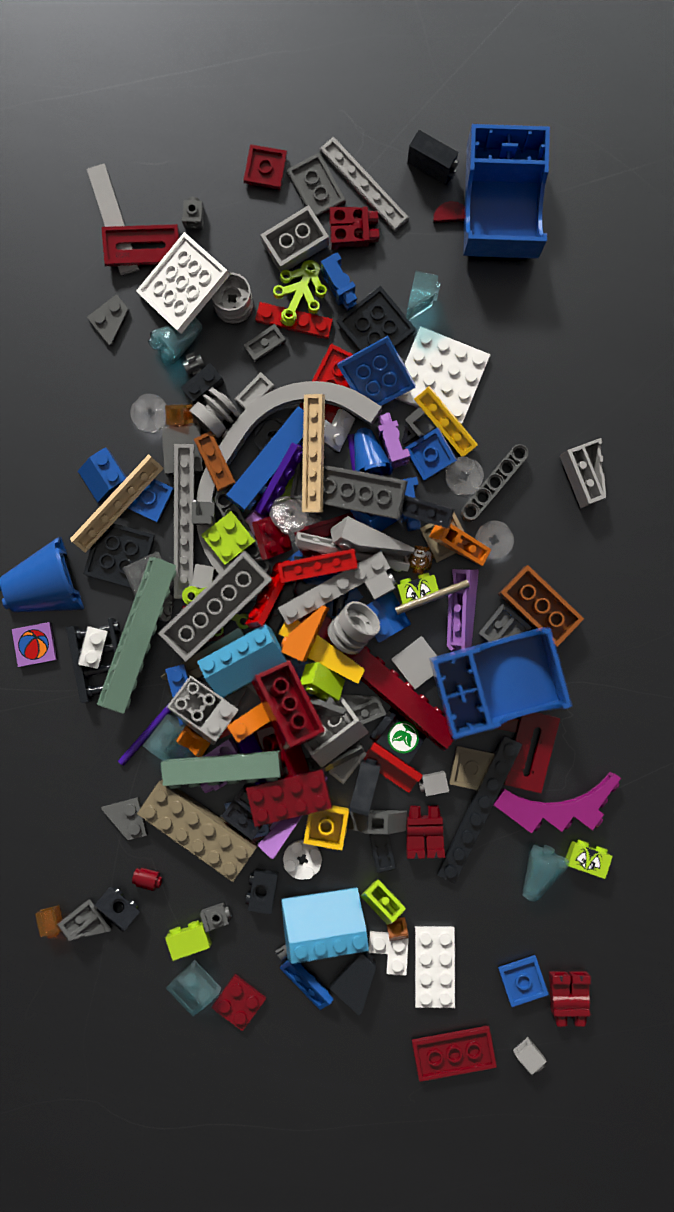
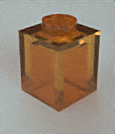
(178, 414)
(47, 921)

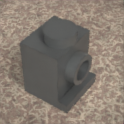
(195, 218)
(220, 910)

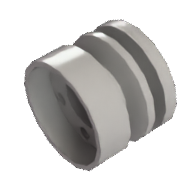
(236, 290)
(214, 412)
(353, 628)

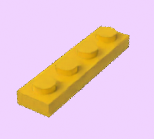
(445, 421)

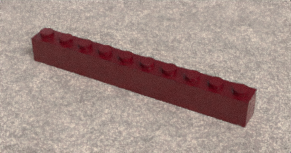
(397, 693)

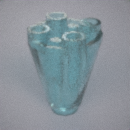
(172, 343)
(542, 871)

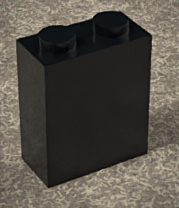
(433, 157)

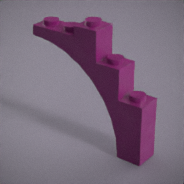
(559, 814)

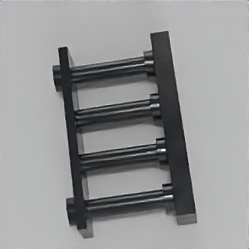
(82, 672)

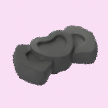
(167, 609)

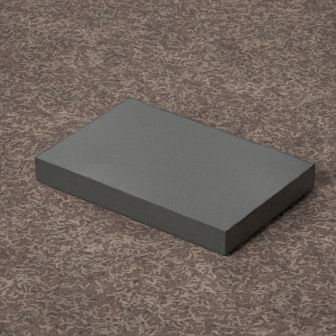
(316, 185)

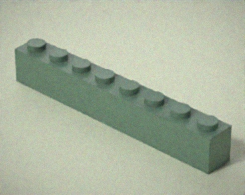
(137, 635)

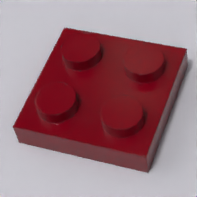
(265, 167)
(270, 538)
(238, 1002)

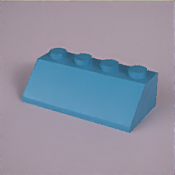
(242, 660)

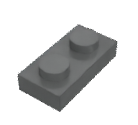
(264, 343)

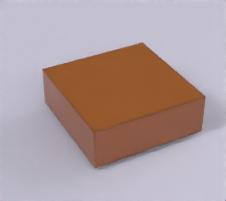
(397, 929)

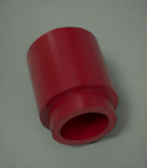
(147, 879)

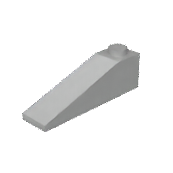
(362, 538)

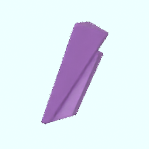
(462, 610)
(277, 836)

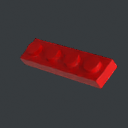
(305, 322)
(318, 566)
(266, 600)

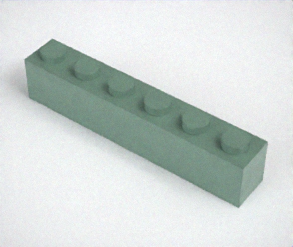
(222, 768)

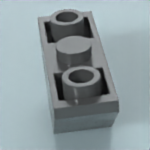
(378, 822)

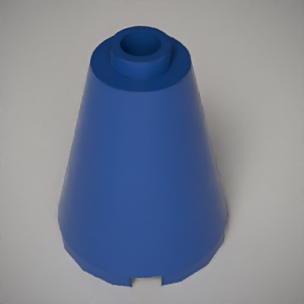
(369, 454)

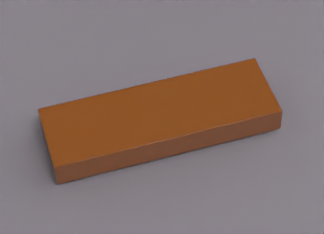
(214, 461)

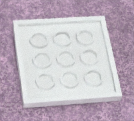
(183, 282)
(447, 368)

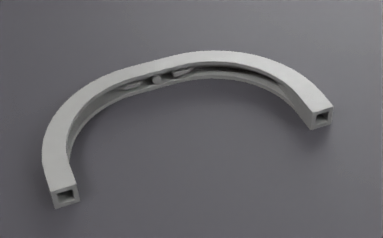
(259, 410)

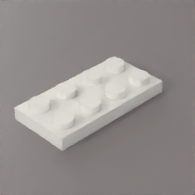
(434, 967)

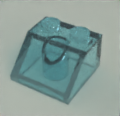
(423, 292)
(163, 740)
(194, 988)

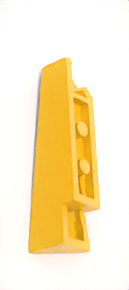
(328, 655)

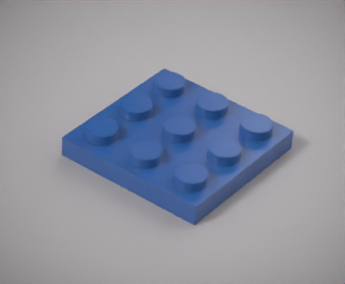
(377, 372)

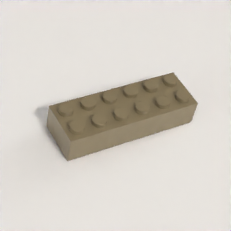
(197, 830)

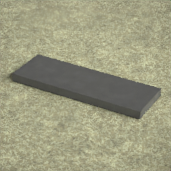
(357, 491)

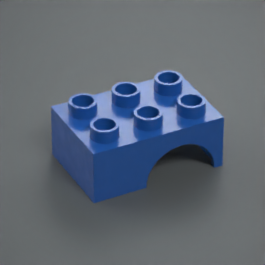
(505, 190)
(499, 681)

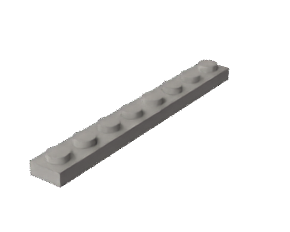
(183, 518)

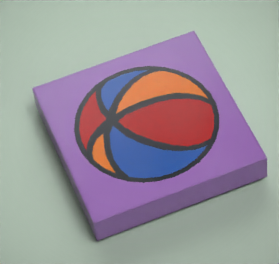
(34, 644)

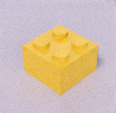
(327, 828)

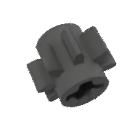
(193, 364)

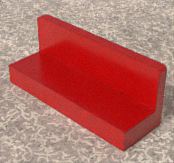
(394, 767)

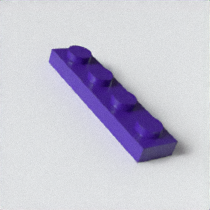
(280, 479)

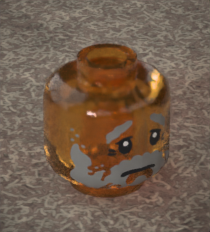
(420, 559)

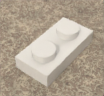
(92, 647)

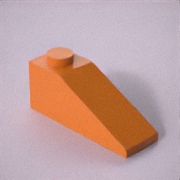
(460, 543)
(302, 638)
(249, 723)

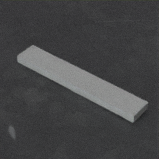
(364, 184)
(108, 206)

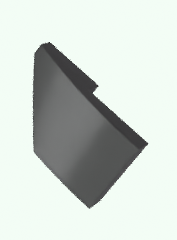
(328, 708)

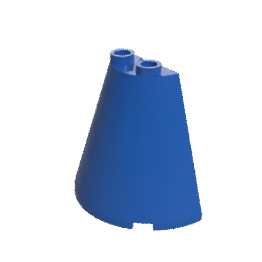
(41, 582)

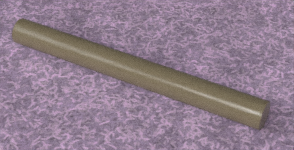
(431, 597)

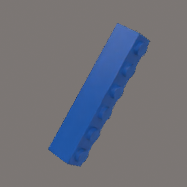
(266, 463)

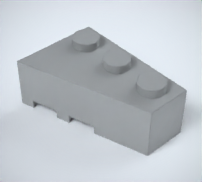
(585, 472)

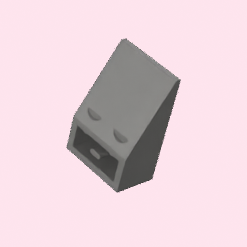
(202, 710)

